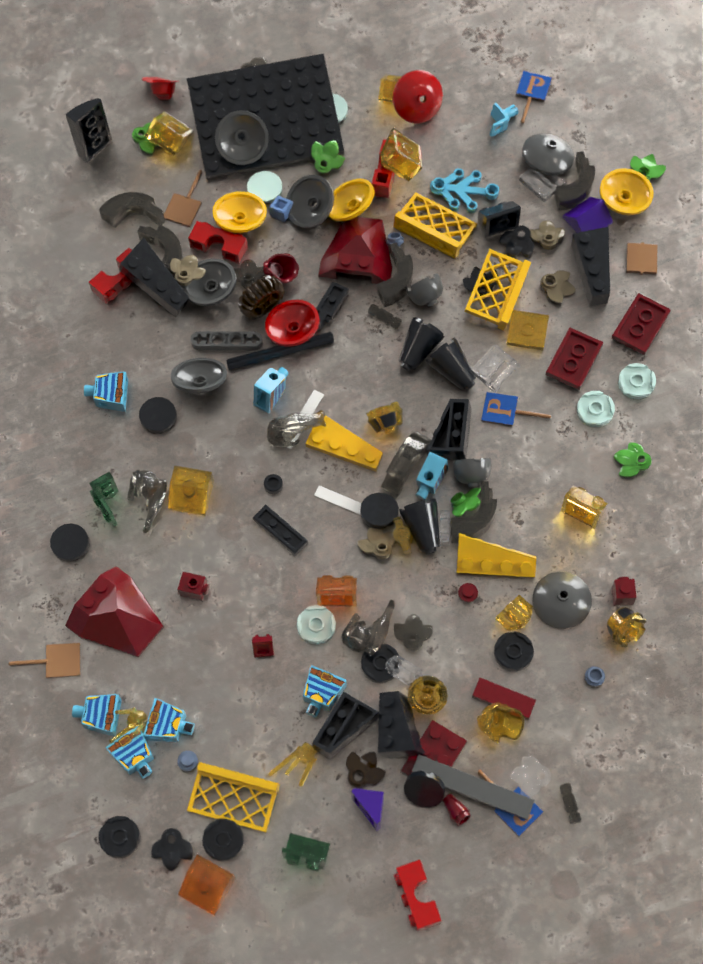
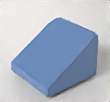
(280, 208)

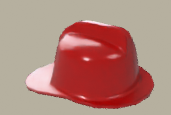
(161, 87)

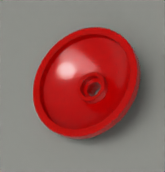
(408, 93)
(292, 323)

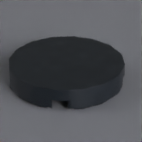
(157, 414)
(379, 510)
(69, 542)
(513, 651)
(375, 665)
(424, 789)
(119, 837)
(223, 839)

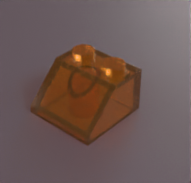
(336, 591)
(206, 884)

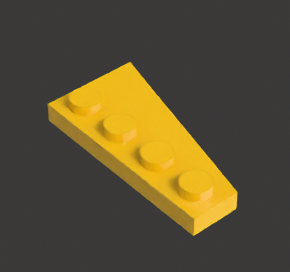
(343, 444)
(492, 559)

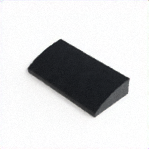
(89, 128)

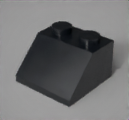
(499, 218)

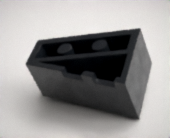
(452, 433)
(343, 725)
(396, 727)

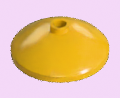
(628, 185)
(351, 199)
(239, 212)

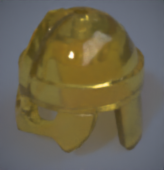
(499, 721)

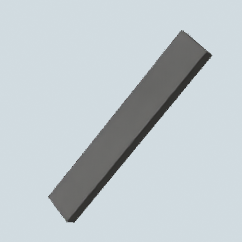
(477, 788)

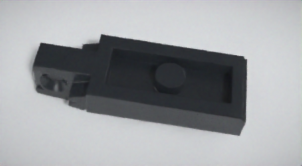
(331, 303)

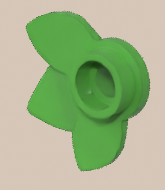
(143, 142)
(328, 154)
(647, 166)
(630, 458)
(463, 502)

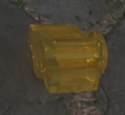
(402, 535)
(515, 614)

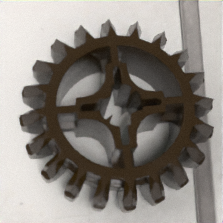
(261, 297)

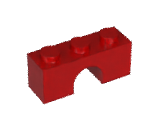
(382, 178)
(205, 235)
(107, 286)
(422, 914)

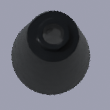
(419, 343)
(453, 365)
(423, 524)

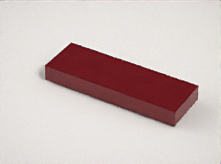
(493, 693)

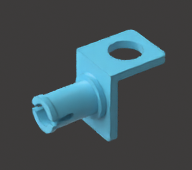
(502, 118)

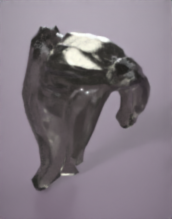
(285, 428)
(152, 489)
(367, 638)

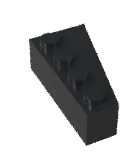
(592, 259)
(153, 277)

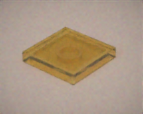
(527, 330)

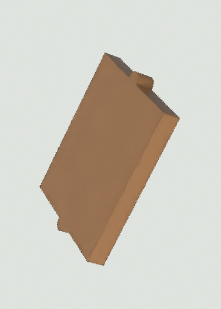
(641, 258)

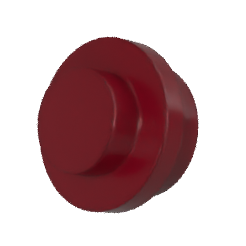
(468, 592)

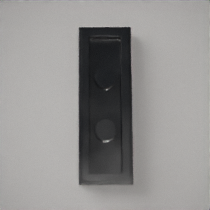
(280, 530)

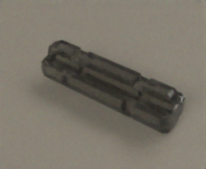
(385, 316)
(570, 803)

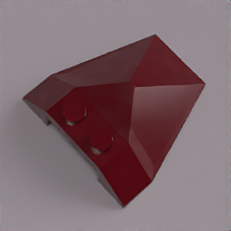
(358, 250)
(115, 614)

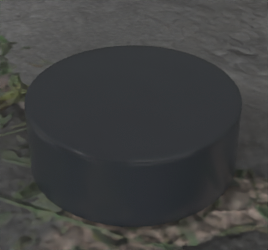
(273, 484)

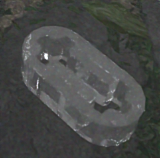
(444, 532)
(404, 669)

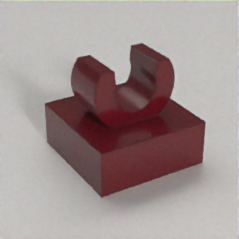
(262, 646)

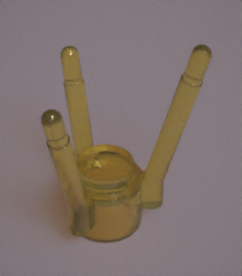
(133, 720)
(304, 754)

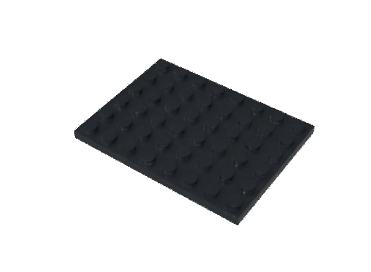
(289, 98)

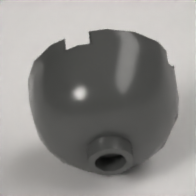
(426, 291)
(472, 470)

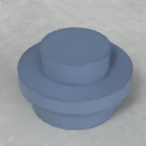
(395, 237)
(594, 676)
(187, 761)

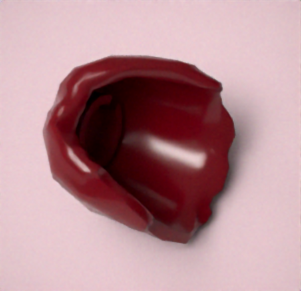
(281, 266)

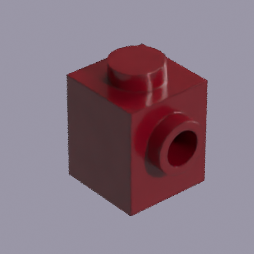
(193, 586)
(624, 591)

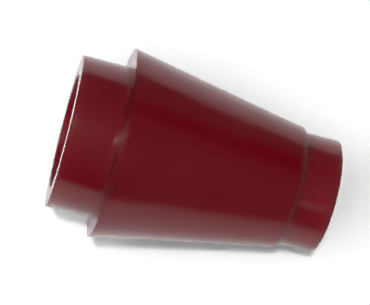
(458, 811)

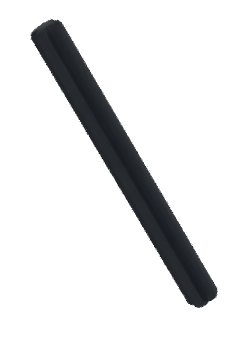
(278, 351)

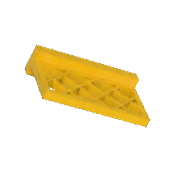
(428, 233)
(511, 296)
(241, 780)

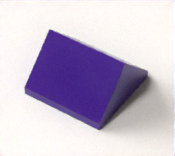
(589, 215)
(370, 804)

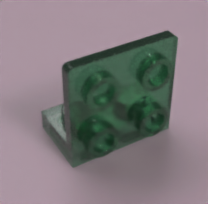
(102, 489)
(306, 851)

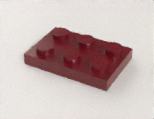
(641, 324)
(574, 358)
(439, 745)

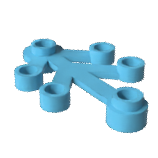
(462, 189)

